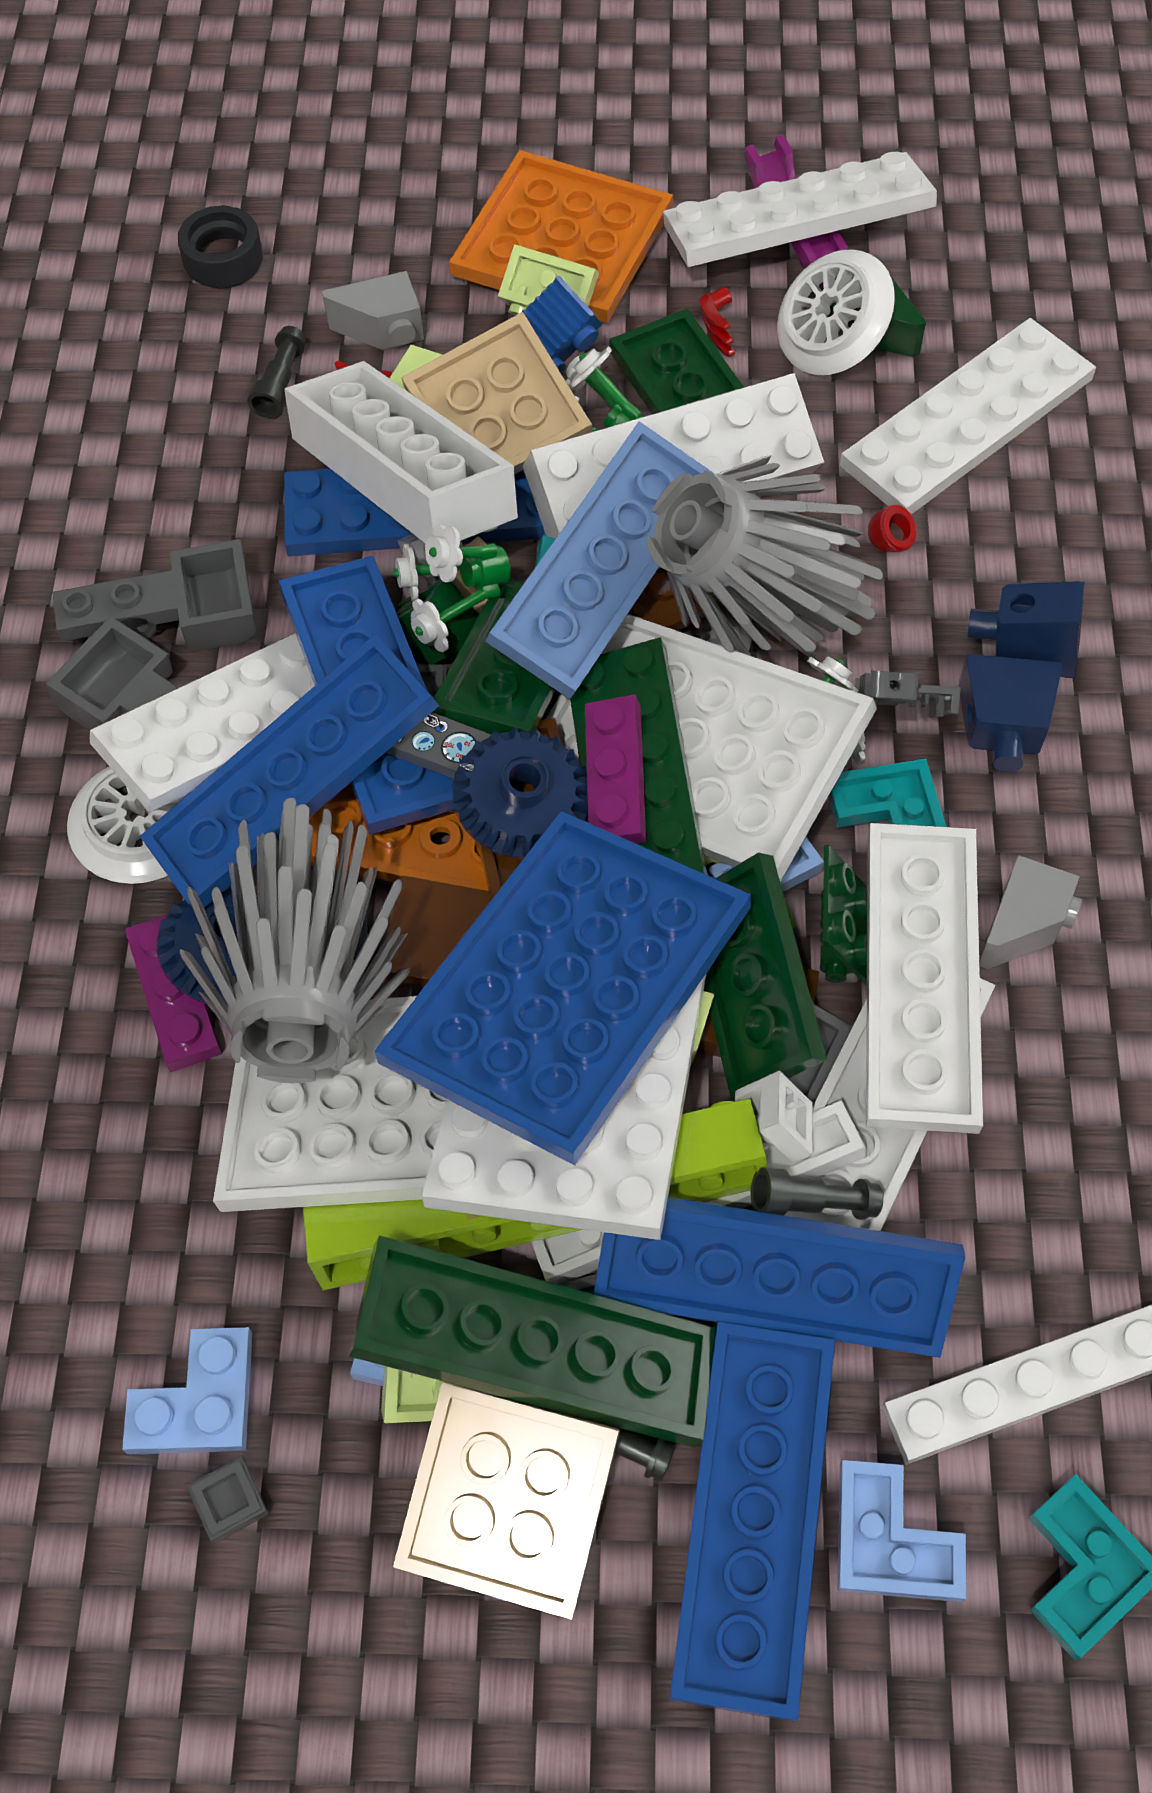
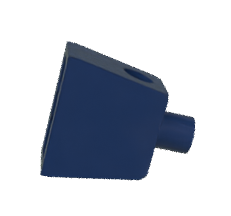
(1035, 623)
(1008, 705)

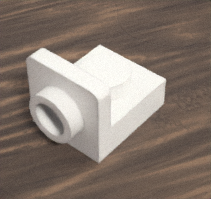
(781, 1114)

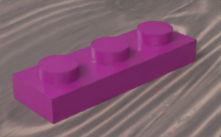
(616, 767)
(179, 1021)

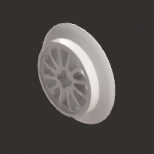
(870, 323)
(101, 853)

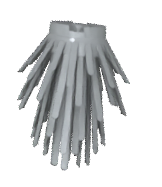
(759, 556)
(294, 951)

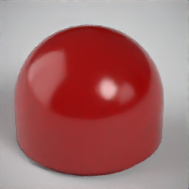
(880, 533)

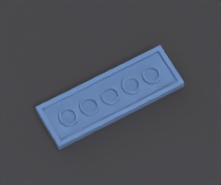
(592, 567)

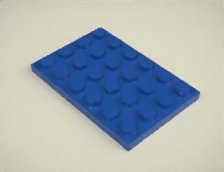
(564, 985)

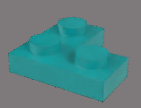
(891, 792)
(1107, 1568)

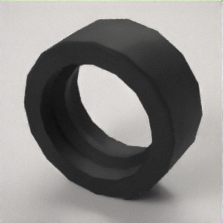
(214, 224)

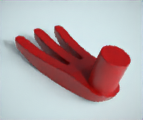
(714, 321)

